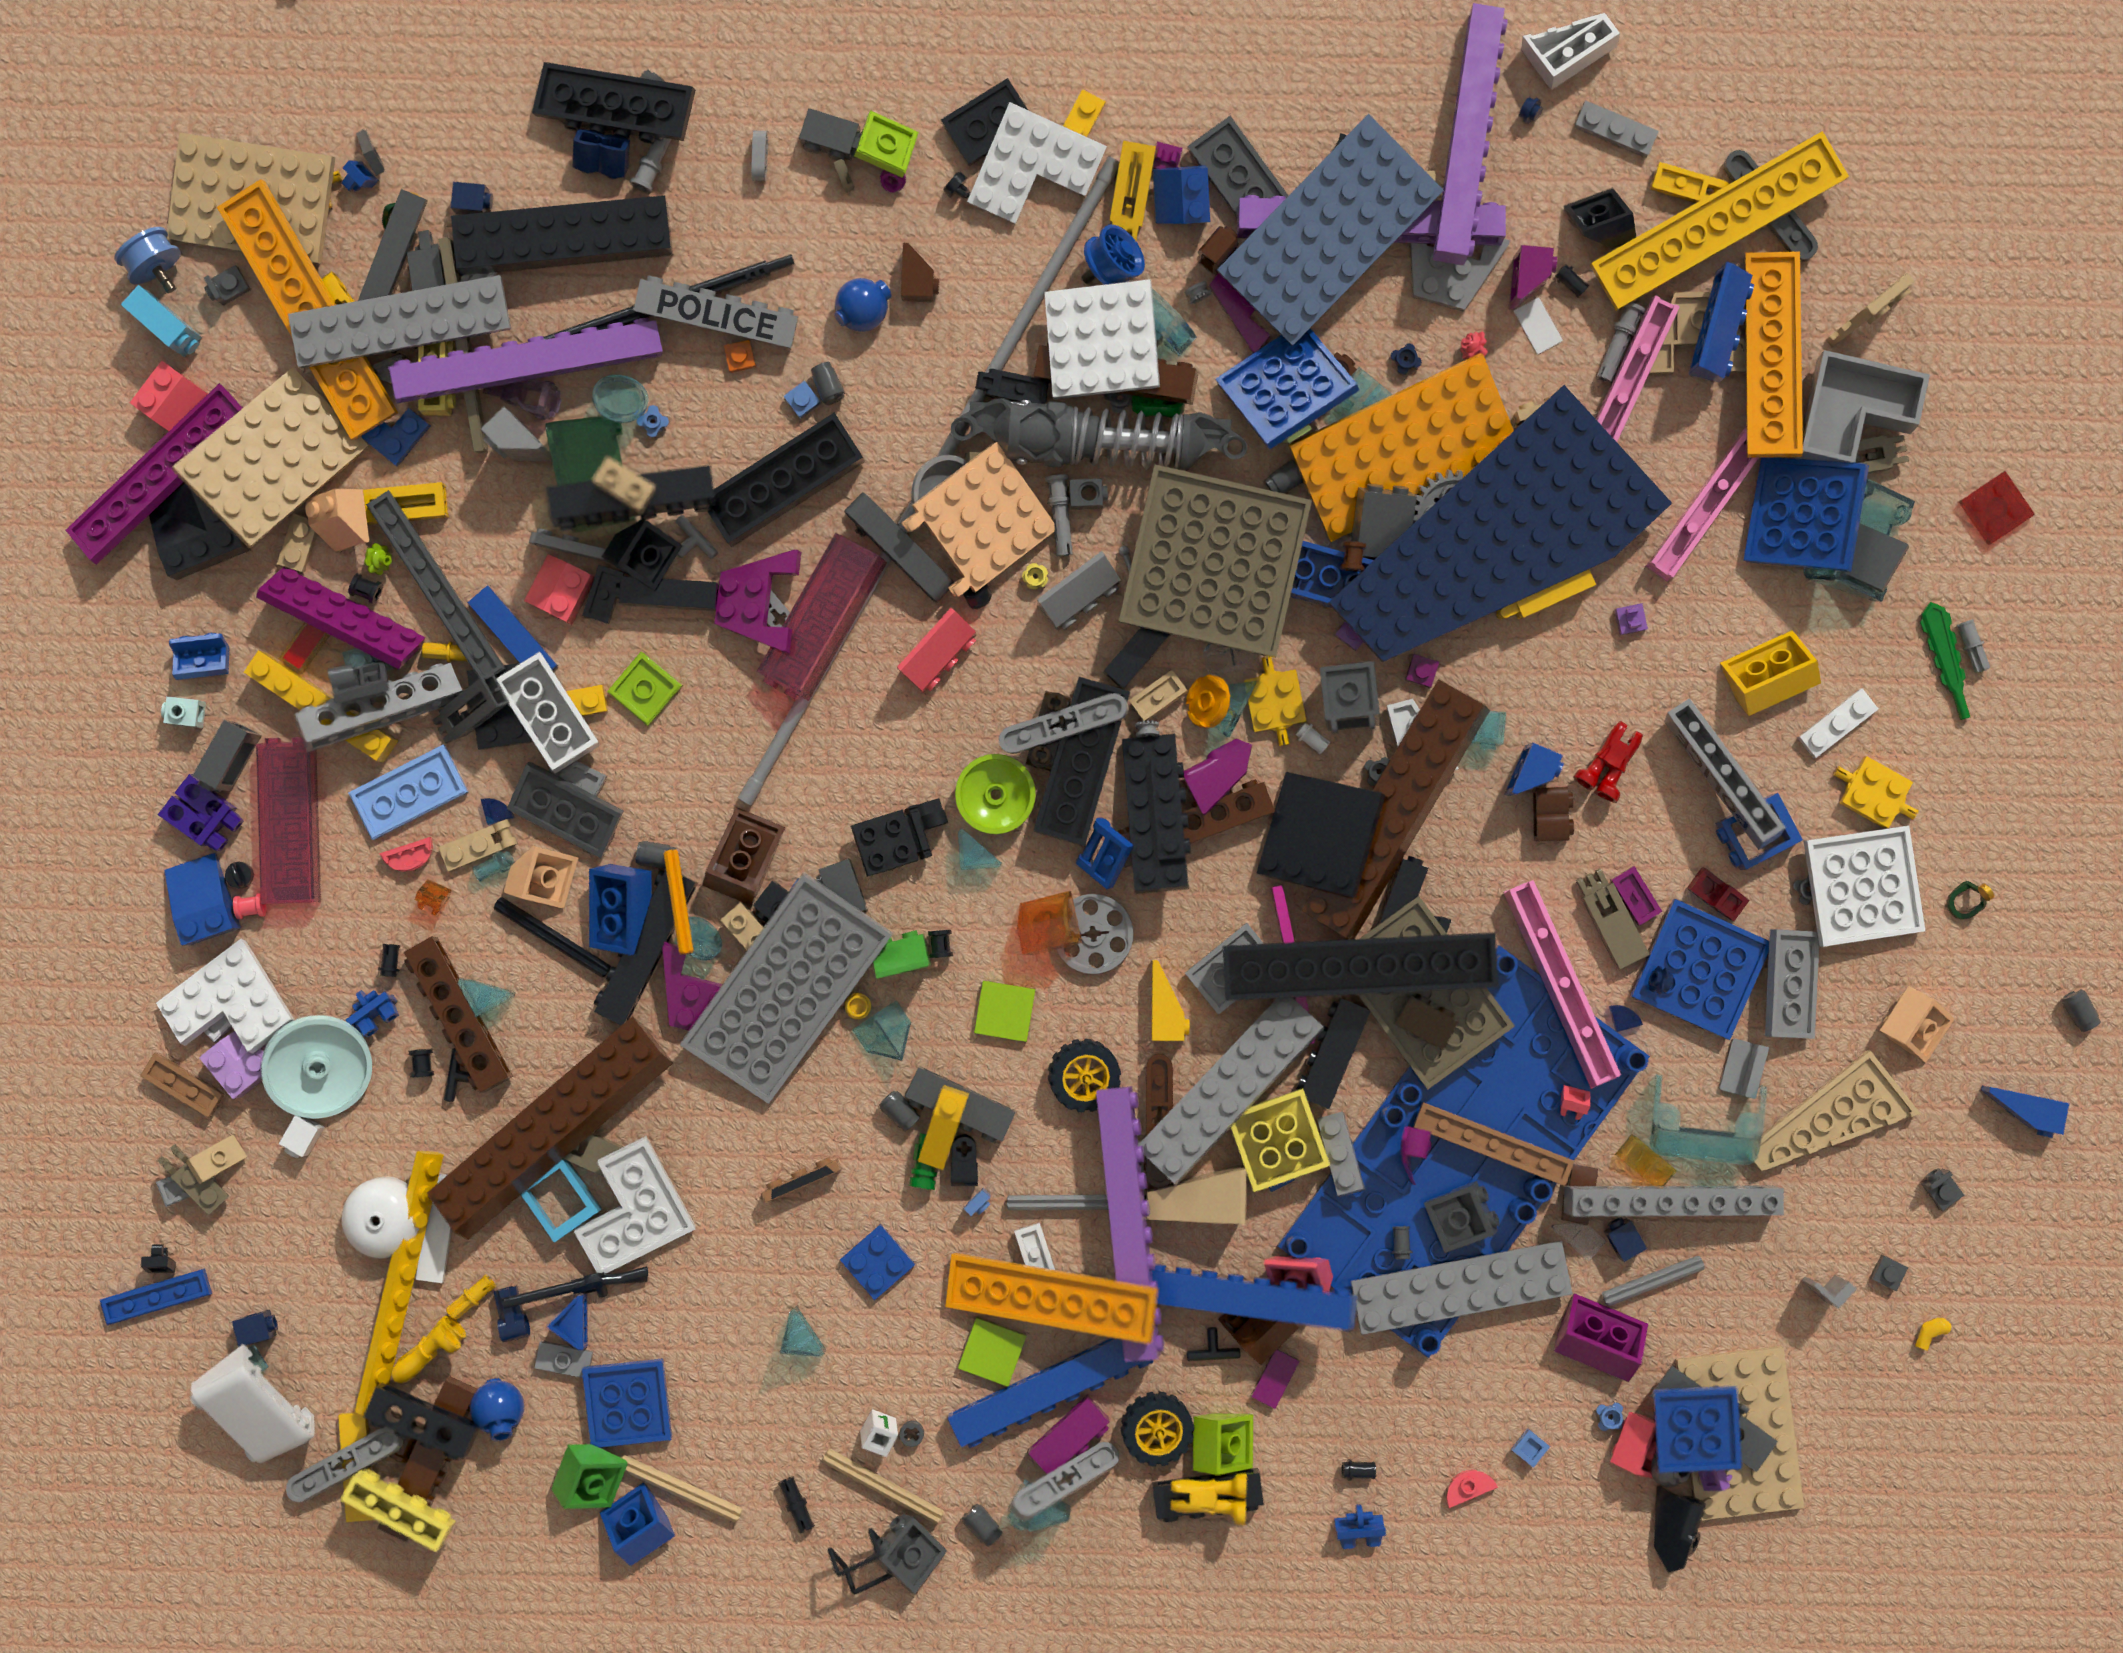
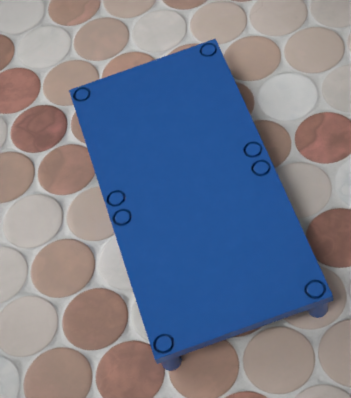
(1505, 1087)

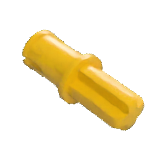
(442, 651)
(470, 1297)

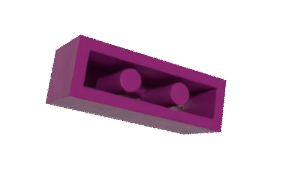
(1069, 1435)

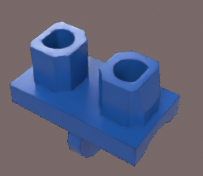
(370, 1007)
(1360, 1526)

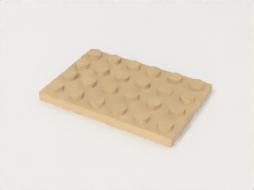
(217, 169)
(269, 458)
(1764, 1389)

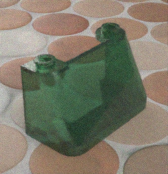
(580, 450)

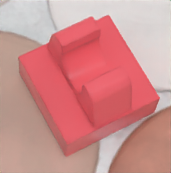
(1575, 1100)

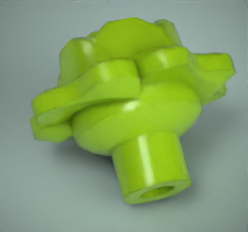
(377, 559)

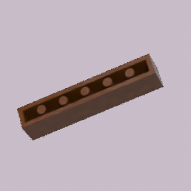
(1176, 381)
(426, 1465)

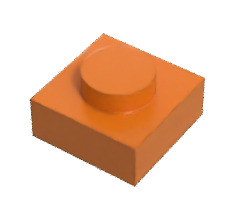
(739, 356)

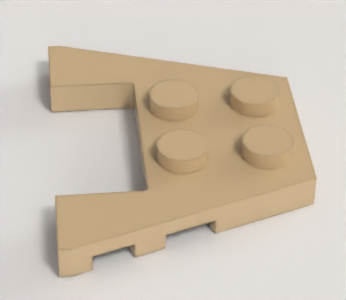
(1875, 309)
(1686, 330)

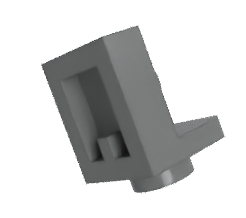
(226, 285)
(1942, 1188)

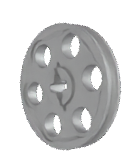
(1102, 943)

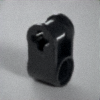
(964, 1166)

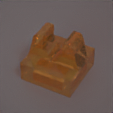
(432, 895)

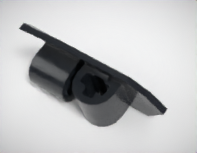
(1676, 1528)

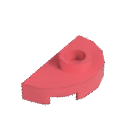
(410, 856)
(1468, 1485)

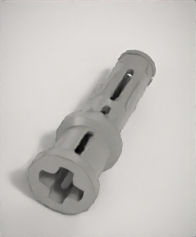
(650, 166)
(1623, 332)
(1059, 502)

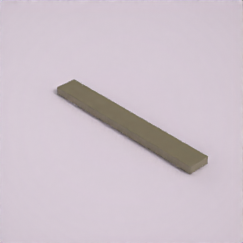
(472, 397)

